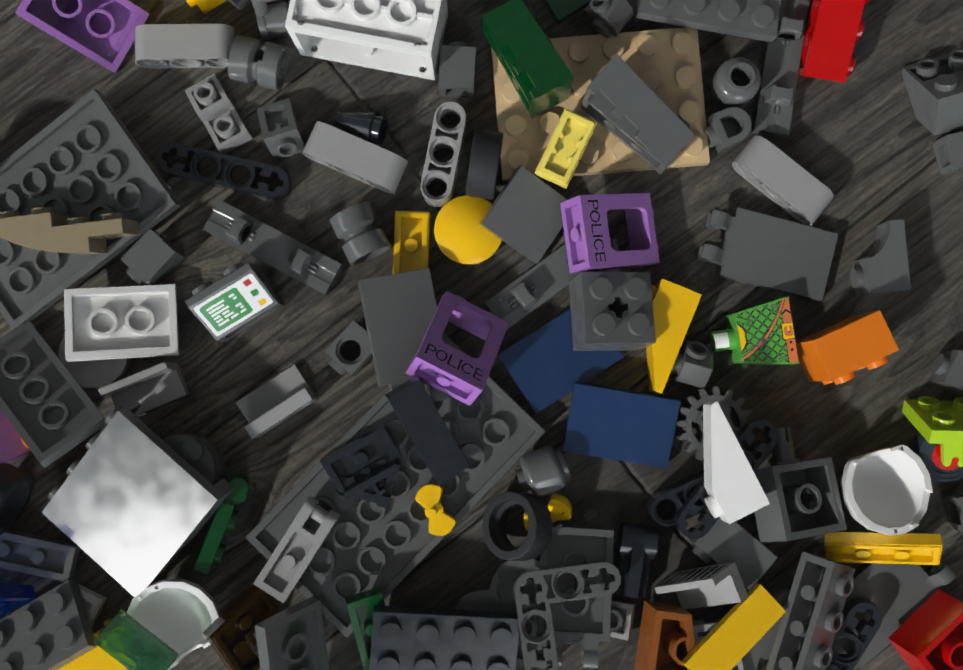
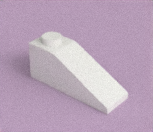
(727, 472)

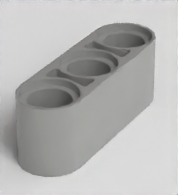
(183, 45)
(441, 138)
(355, 157)
(782, 180)

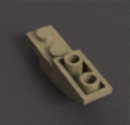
(62, 234)

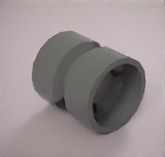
(259, 62)
(360, 233)

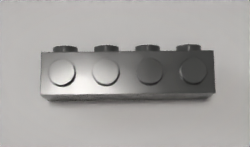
(811, 615)

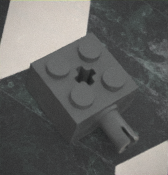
(631, 306)
(800, 495)

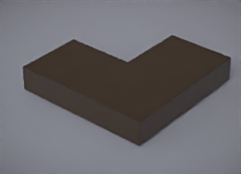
(234, 629)

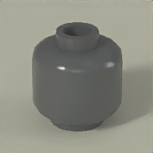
(735, 82)
(543, 471)

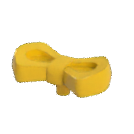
(429, 497)
(559, 508)

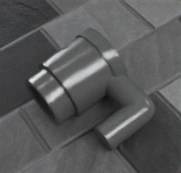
(271, 18)

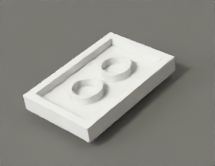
(121, 322)

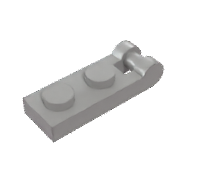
(295, 551)

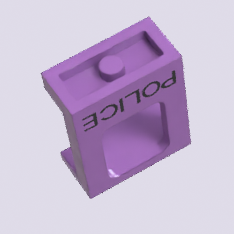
(589, 237)
(448, 367)

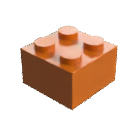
(846, 347)

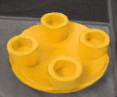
(460, 233)

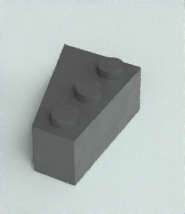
(636, 115)

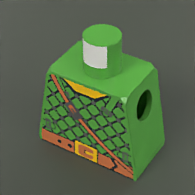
(759, 335)

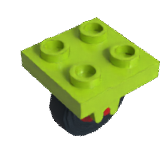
(939, 435)

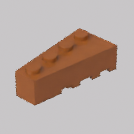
(664, 637)

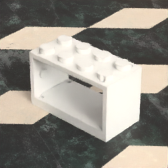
(371, 33)

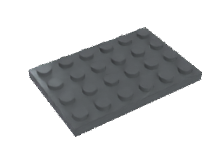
(82, 169)

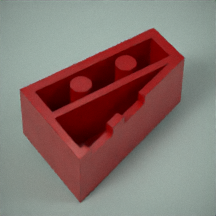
(831, 39)

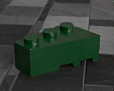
(527, 56)

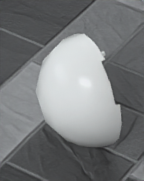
(886, 489)
(175, 613)

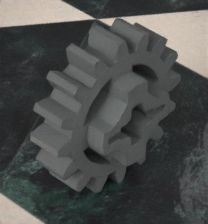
(692, 415)

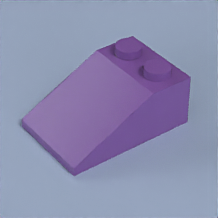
(92, 27)

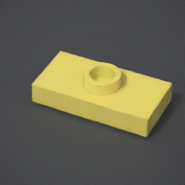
(565, 148)

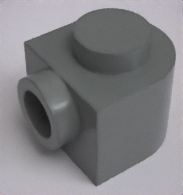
(608, 16)
(727, 128)
(694, 364)

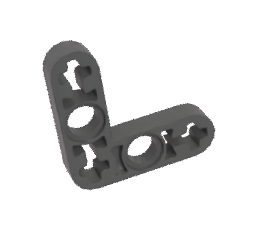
(550, 594)

